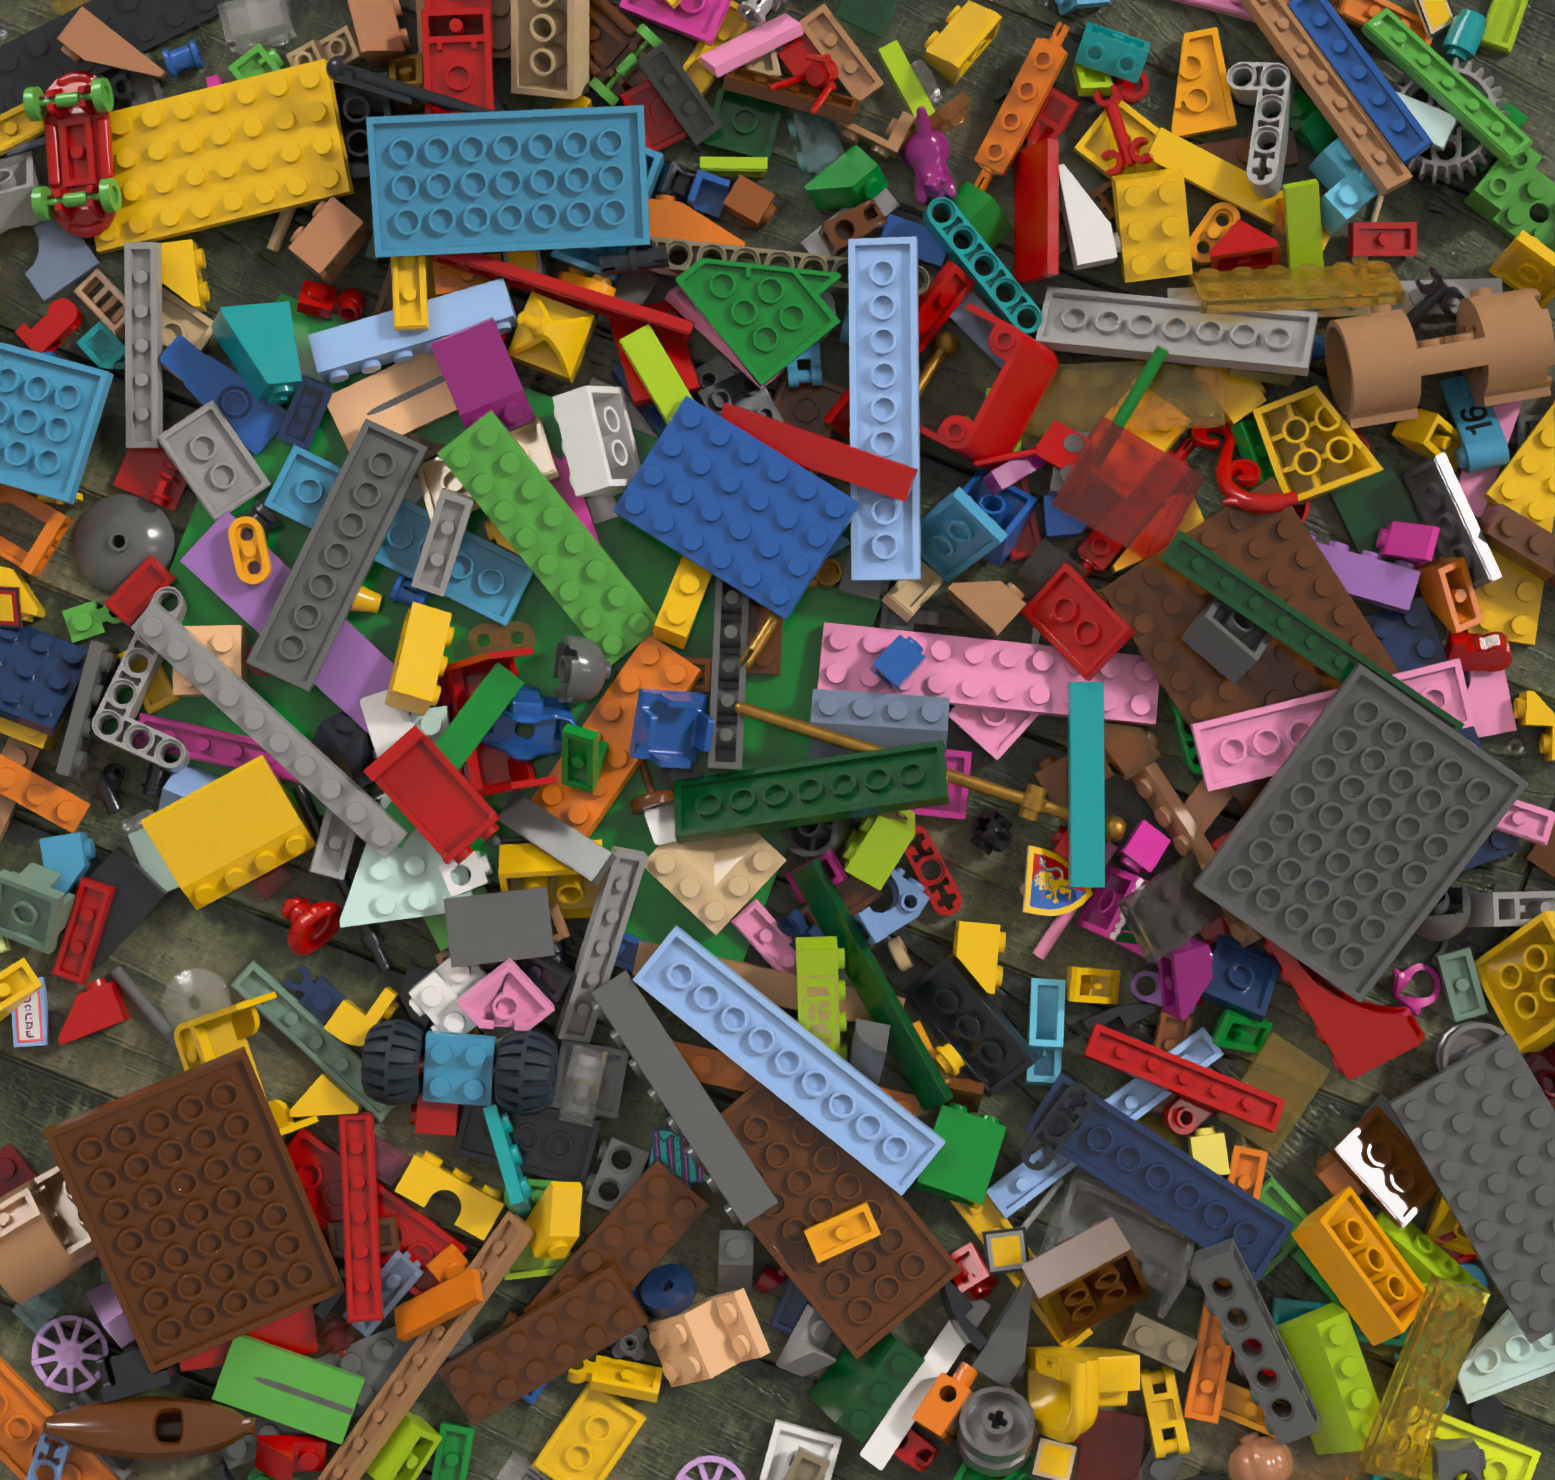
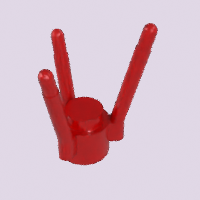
(819, 74)

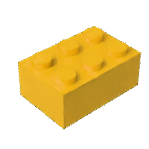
(1152, 224)

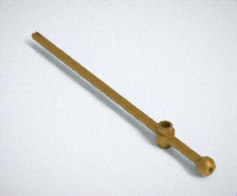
(944, 344)
(1031, 802)

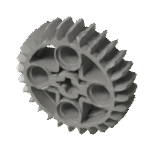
(1458, 163)

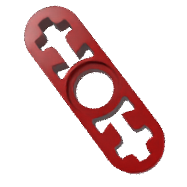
(949, 889)

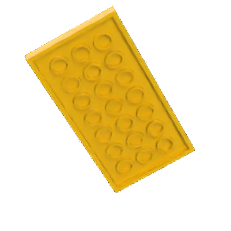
(226, 155)

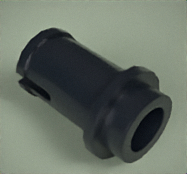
(155, 780)

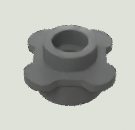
(636, 1349)

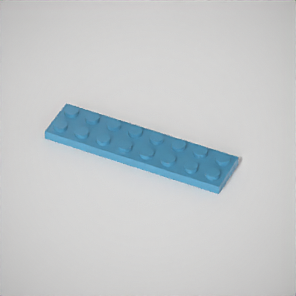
(483, 574)

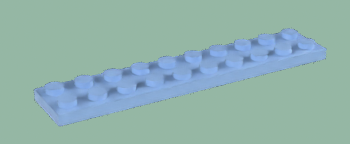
(885, 401)
(789, 1060)

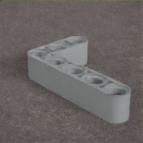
(140, 684)

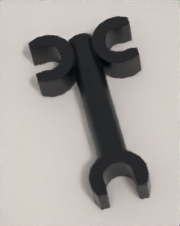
(1435, 293)

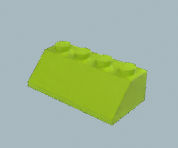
(1335, 1377)

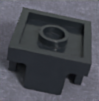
(129, 1374)

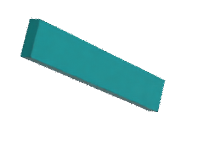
(1086, 785)

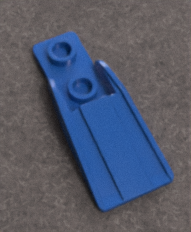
(211, 380)

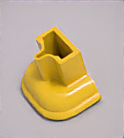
(1072, 1383)

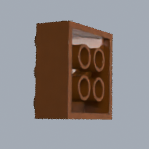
(1086, 1279)

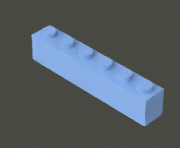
(373, 342)

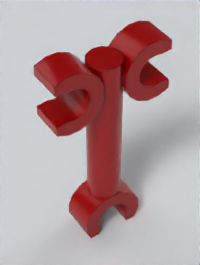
(1128, 153)

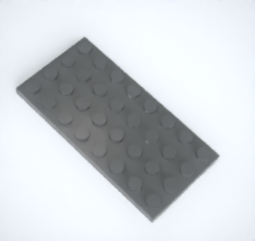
(1492, 1156)

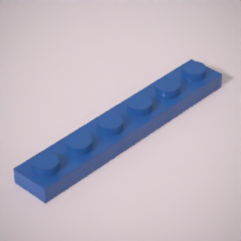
(1362, 77)

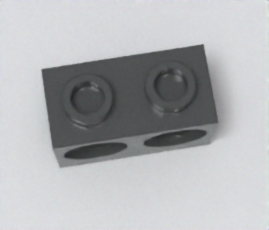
(622, 1176)

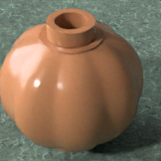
(1260, 1459)

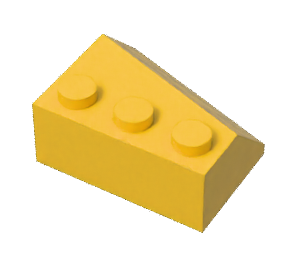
(1312, 445)

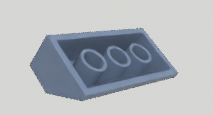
(877, 719)

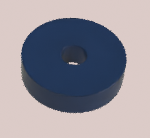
(673, 1301)

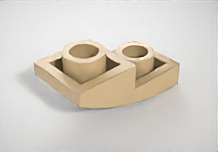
(341, 42)

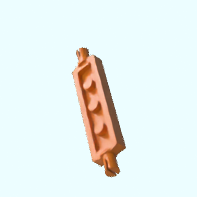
(1021, 106)

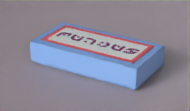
(31, 1020)

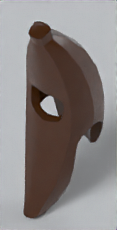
(149, 1427)

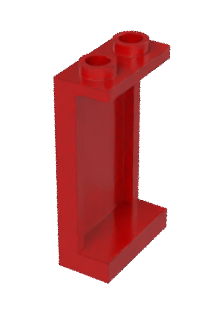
(434, 795)

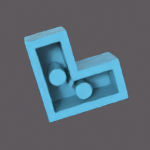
(1346, 182)

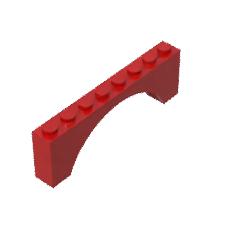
(1356, 1032)

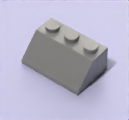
(17, 179)

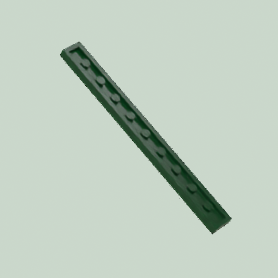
(1279, 617)

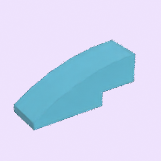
(1045, 1030)

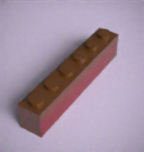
(1520, 541)

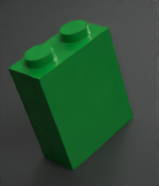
(966, 1159)

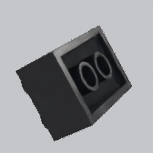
(353, 109)

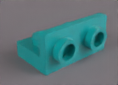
(1112, 52)

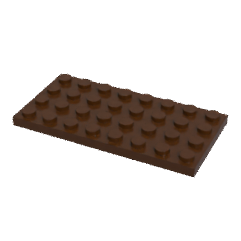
(813, 1179)

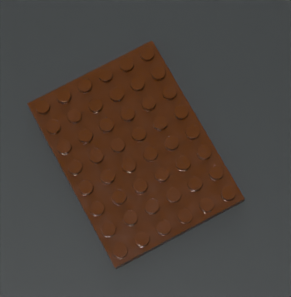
(1279, 557)
(195, 1209)

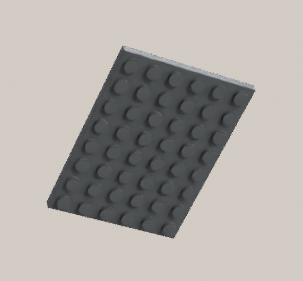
(1360, 833)

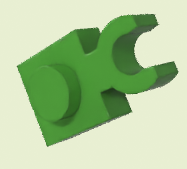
(88, 621)

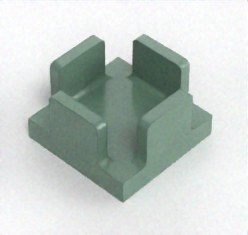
(31, 907)

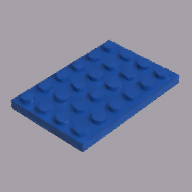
(736, 508)

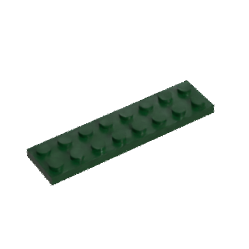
(811, 792)

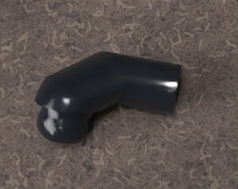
(109, 785)

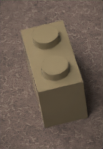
(1157, 1340)

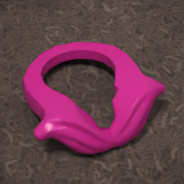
(1400, 980)

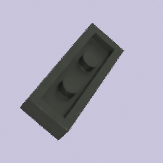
(679, 93)

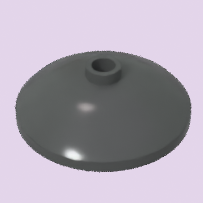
(145, 533)

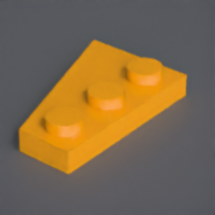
(1202, 91)

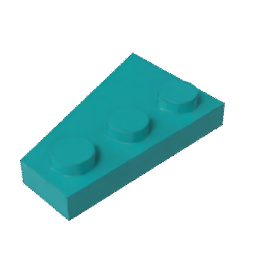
(509, 1160)

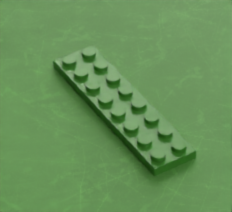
(549, 536)

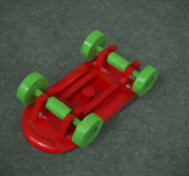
(78, 152)

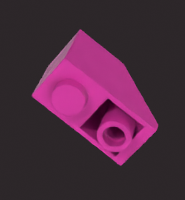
(1142, 848)

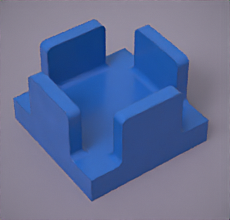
(671, 727)

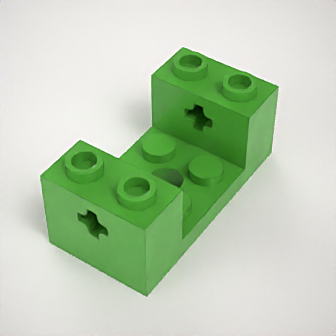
(1510, 191)

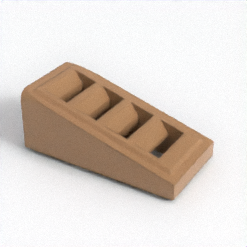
(117, 321)

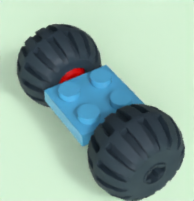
(459, 1068)

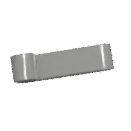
(1265, 130)

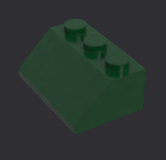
(864, 1389)

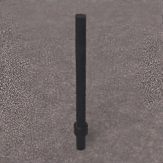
(370, 938)

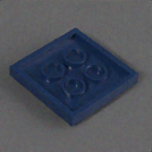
(38, 677)

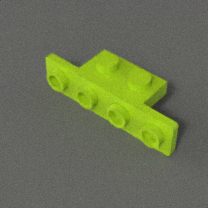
(1424, 1254)

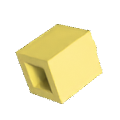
(1209, 1149)

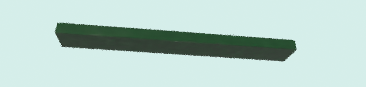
(872, 985)

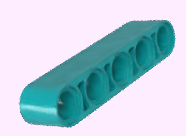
(979, 250)

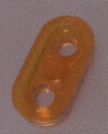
(500, 637)

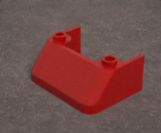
(1010, 400)
(487, 768)

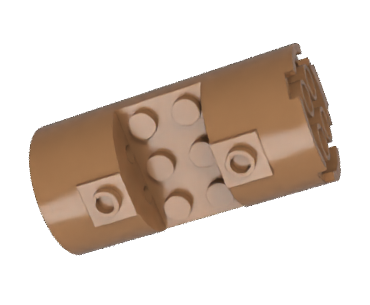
(1498, 345)
(41, 1237)

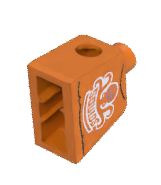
(943, 1417)

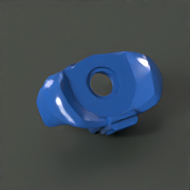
(543, 712)

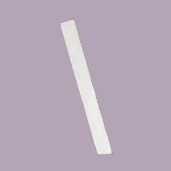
(899, 1417)

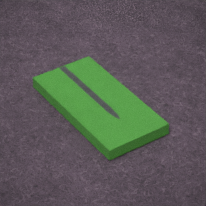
(288, 1388)

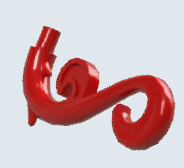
(1247, 475)

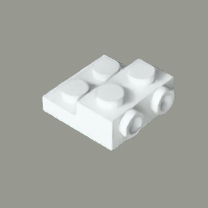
(439, 993)

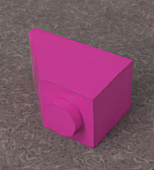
(1407, 542)

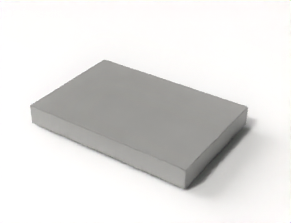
(213, 460)

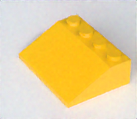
(229, 832)

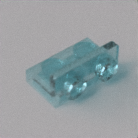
(817, 141)

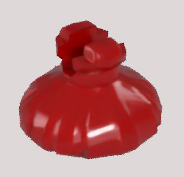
(311, 924)

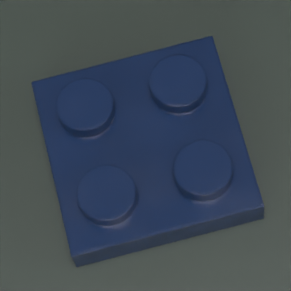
(1241, 978)

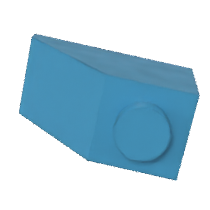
(69, 856)

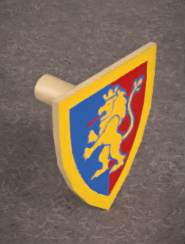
(1047, 885)

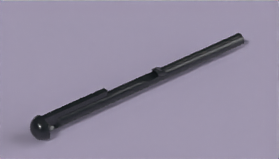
(394, 88)

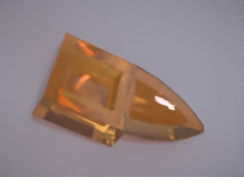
(951, 113)

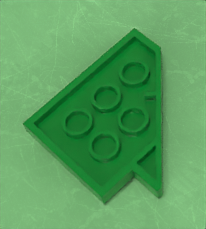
(761, 310)

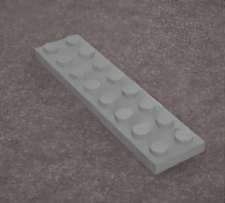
(1137, 323)

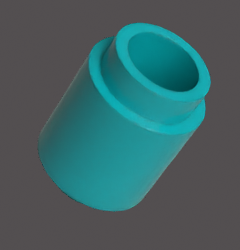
(1464, 35)

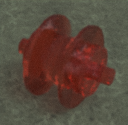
(336, 1337)

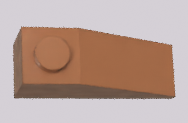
(98, 44)

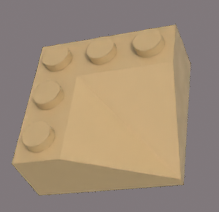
(715, 874)

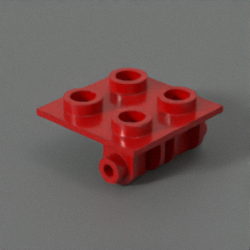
(151, 476)

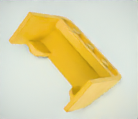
(224, 1032)

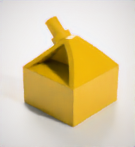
(551, 337)

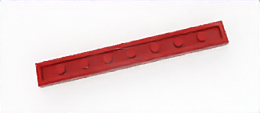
(569, 293)

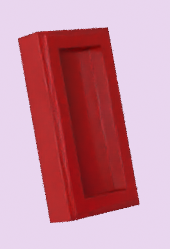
(137, 591)

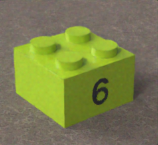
(878, 846)

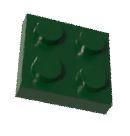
(747, 123)

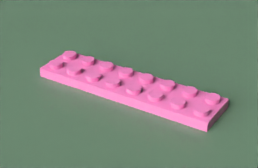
(1260, 739)

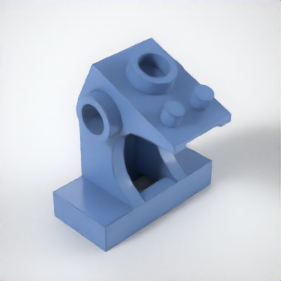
(877, 925)

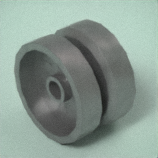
(1461, 1040)
(995, 1431)

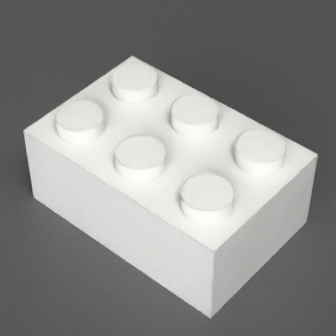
(597, 440)

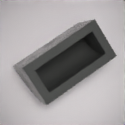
(869, 1048)

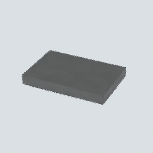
(499, 927)

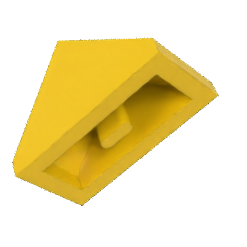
(1092, 985)
(325, 1098)

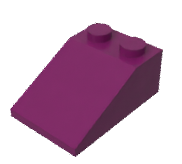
(482, 375)

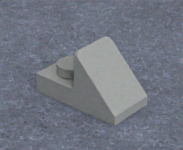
(805, 1346)

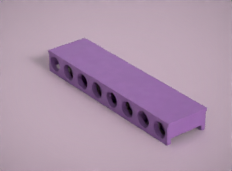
(354, 663)

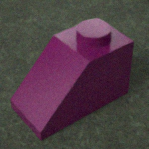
(1184, 977)

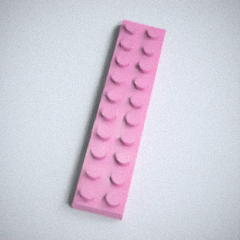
(986, 673)

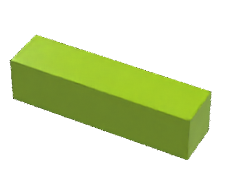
(904, 79)

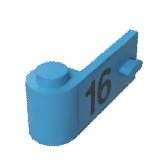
(1480, 434)

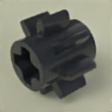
(991, 832)

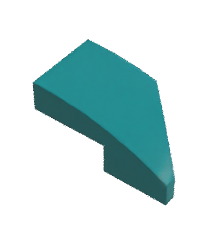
(103, 347)

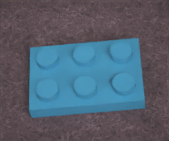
(957, 535)

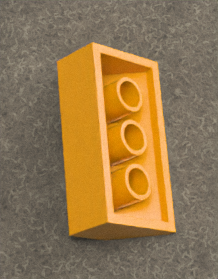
(1361, 1266)

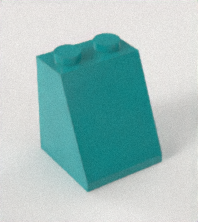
(261, 348)

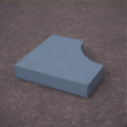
(60, 260)

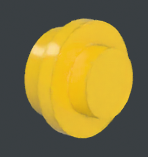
(948, 1060)

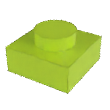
(1090, 80)

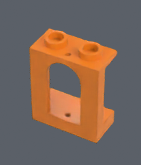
(48, 540)

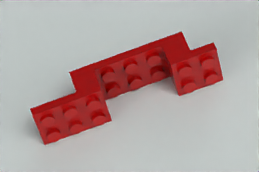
(459, 51)

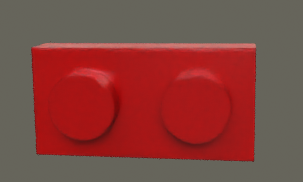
(1382, 239)

